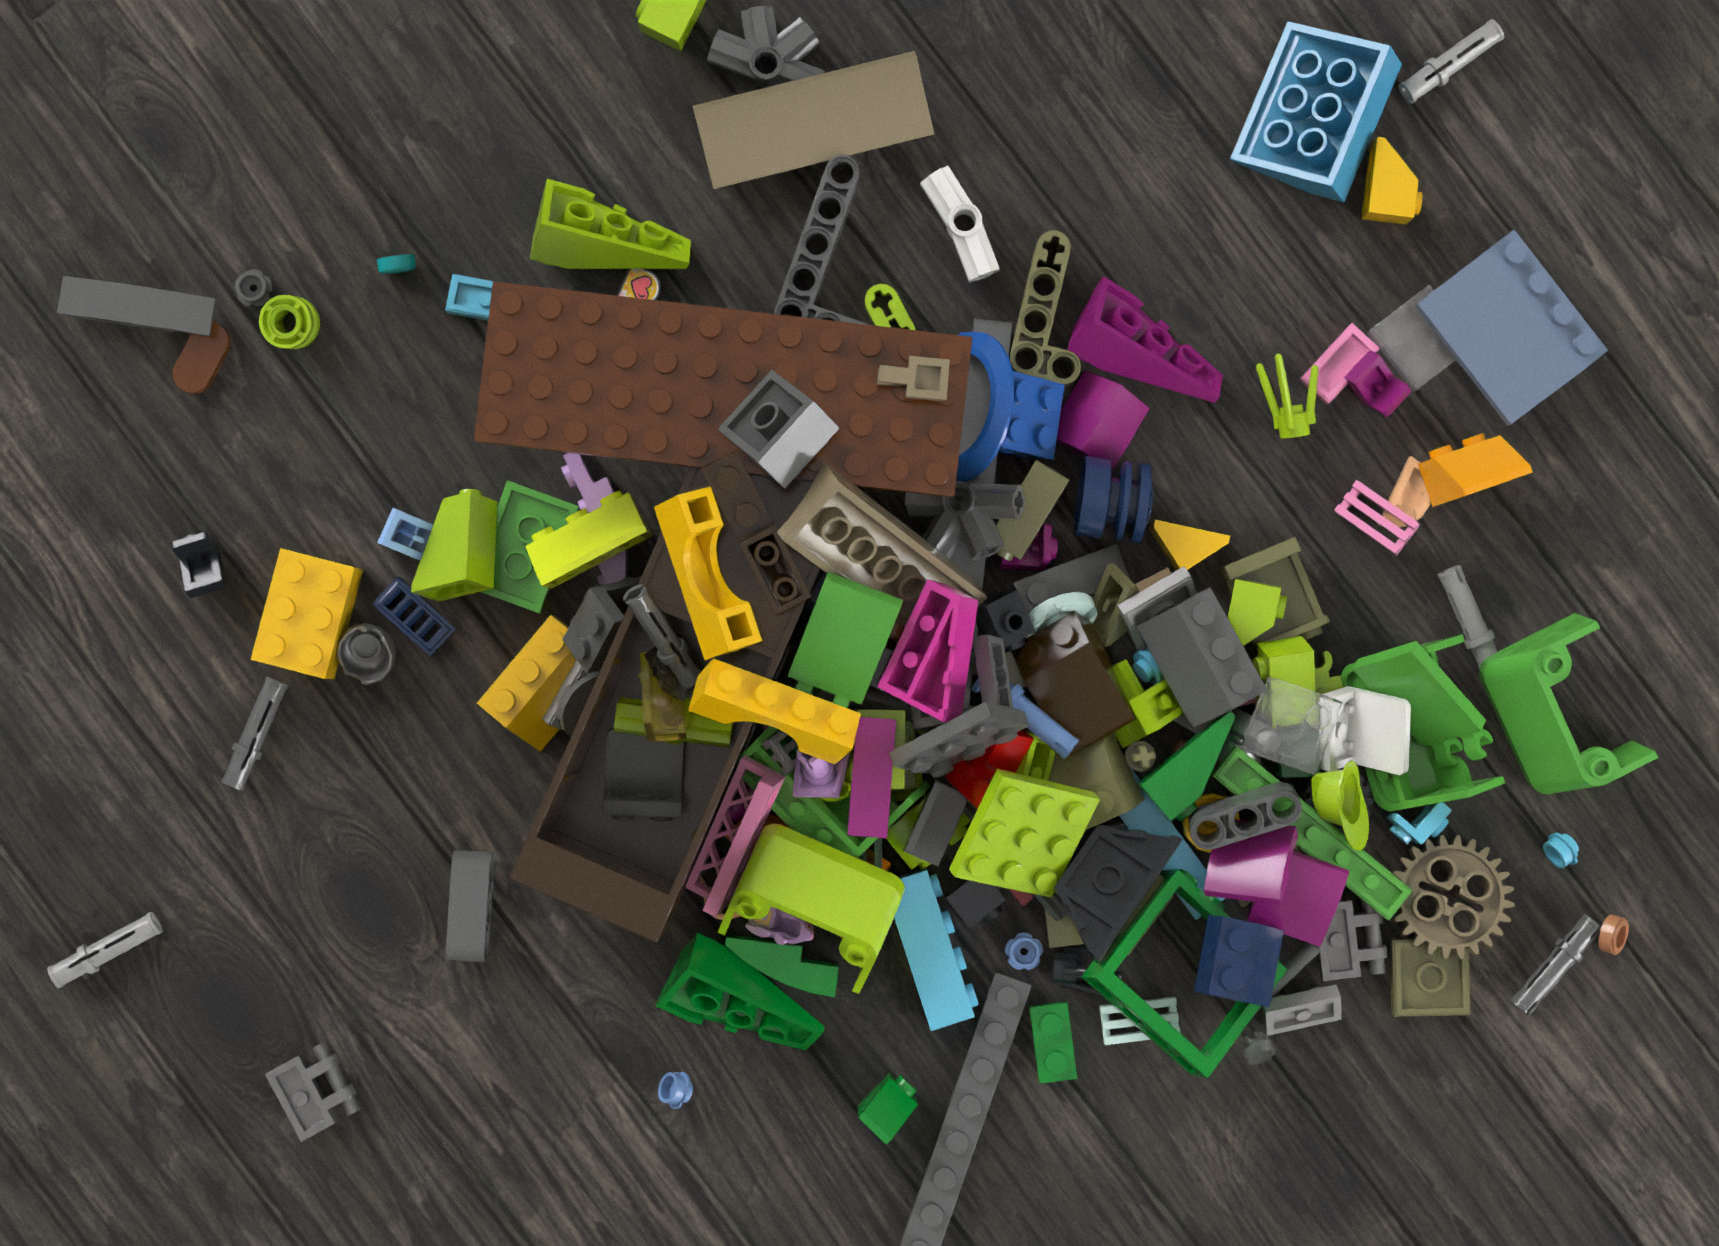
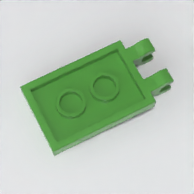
(844, 639)
(1437, 705)

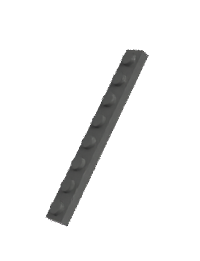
(966, 1111)

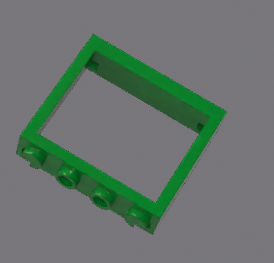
(1144, 1017)

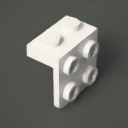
(1369, 731)

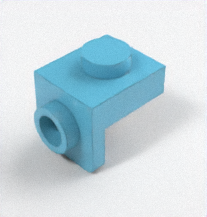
(1428, 822)

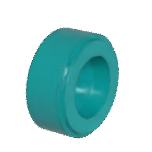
(396, 264)

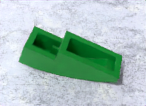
(786, 964)

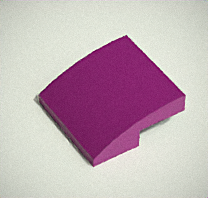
(1252, 867)
(1307, 901)

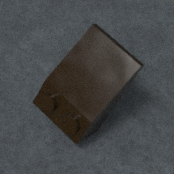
(1074, 680)

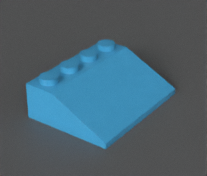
(1317, 109)

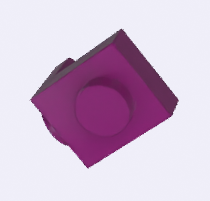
(1376, 384)
(1037, 555)

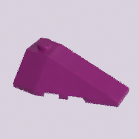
(1126, 342)

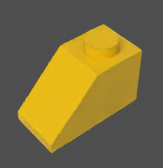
(1389, 186)

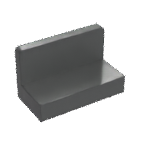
(935, 823)

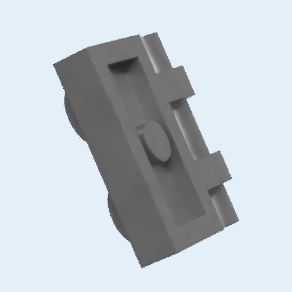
(1339, 949)
(302, 1097)

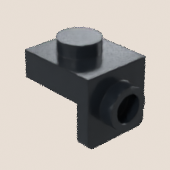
(200, 564)

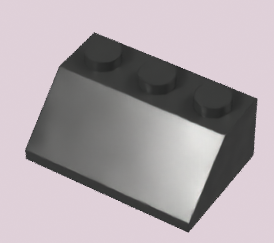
(1201, 658)

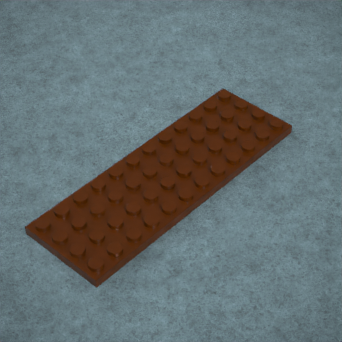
(665, 375)

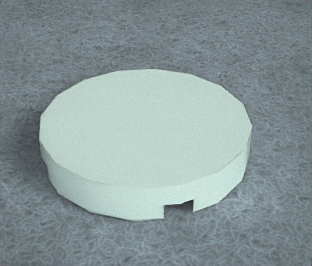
(1060, 606)

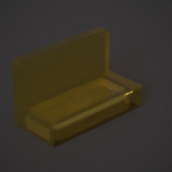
(662, 713)

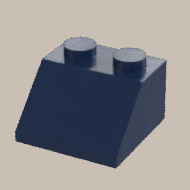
(1239, 960)

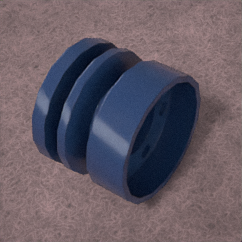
(1113, 499)

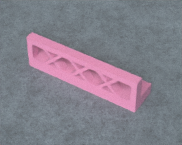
(742, 836)

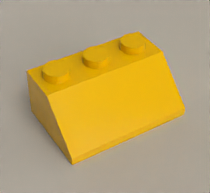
(530, 684)

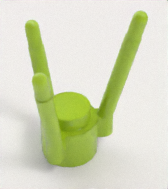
(1290, 418)

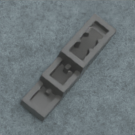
(136, 306)

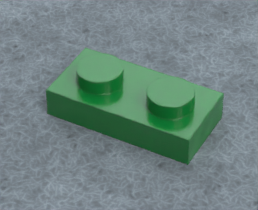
(1052, 1042)

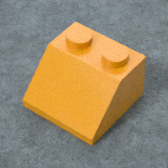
(1471, 468)

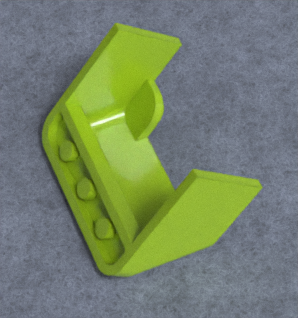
(822, 889)

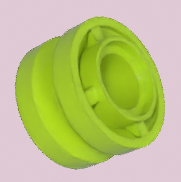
(272, 319)

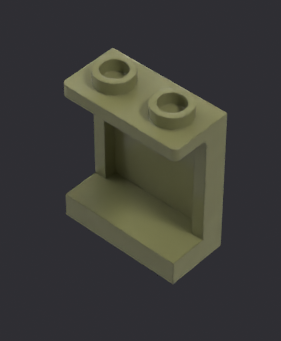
(1283, 568)

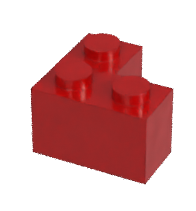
(975, 775)

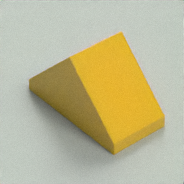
(1185, 544)

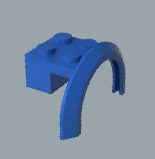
(1020, 414)

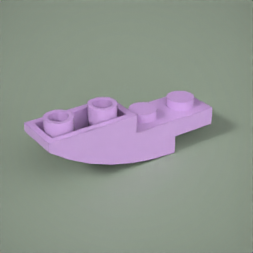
(578, 474)

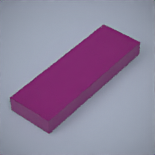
(871, 778)

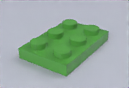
(519, 516)

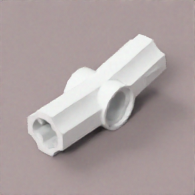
(971, 245)

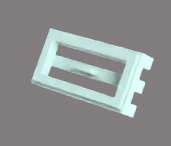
(1107, 1024)

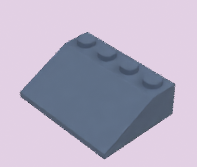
(1511, 328)

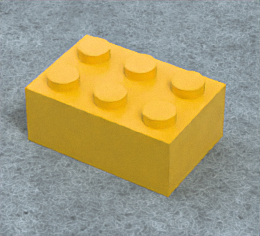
(306, 614)

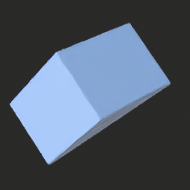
(405, 534)

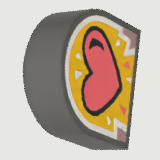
(641, 284)

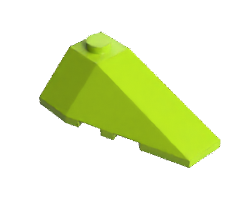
(585, 234)

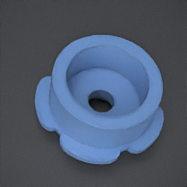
(1027, 961)
(675, 1089)

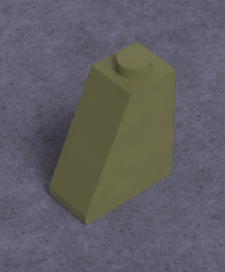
(1042, 490)

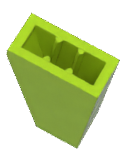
(459, 548)

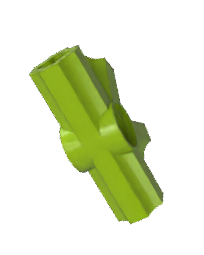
(698, 728)

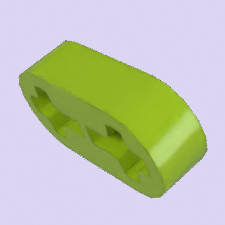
(895, 307)

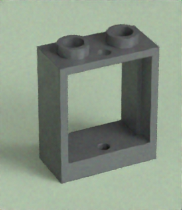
(992, 680)

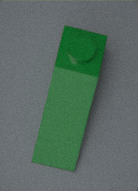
(1184, 775)

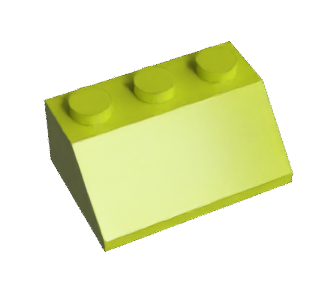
(587, 539)

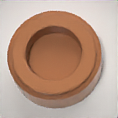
(1613, 934)

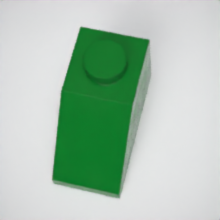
(888, 1106)

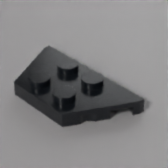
(1111, 881)

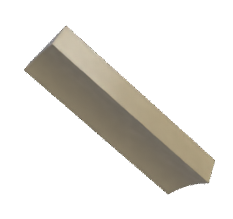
(813, 119)
(865, 543)

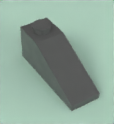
(1073, 576)

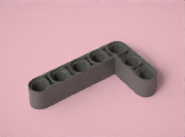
(824, 229)

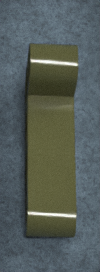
(1045, 308)

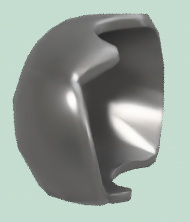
(366, 653)

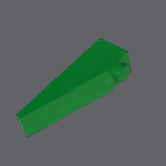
(723, 988)

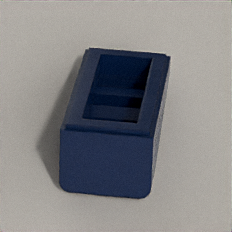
(391, 592)

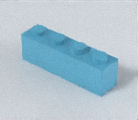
(930, 952)

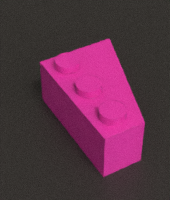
(934, 652)

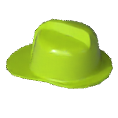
(1341, 802)

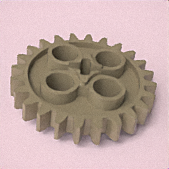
(1461, 864)

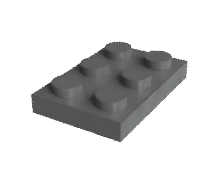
(960, 739)

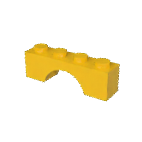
(691, 534)
(739, 695)

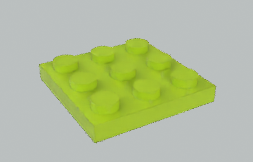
(1024, 833)

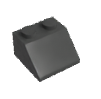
(778, 428)

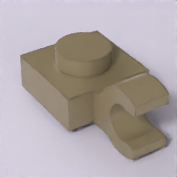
(923, 378)

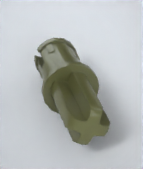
(1140, 756)

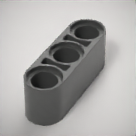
(1232, 831)
(470, 906)

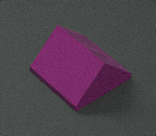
(1099, 418)

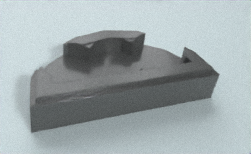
(573, 701)

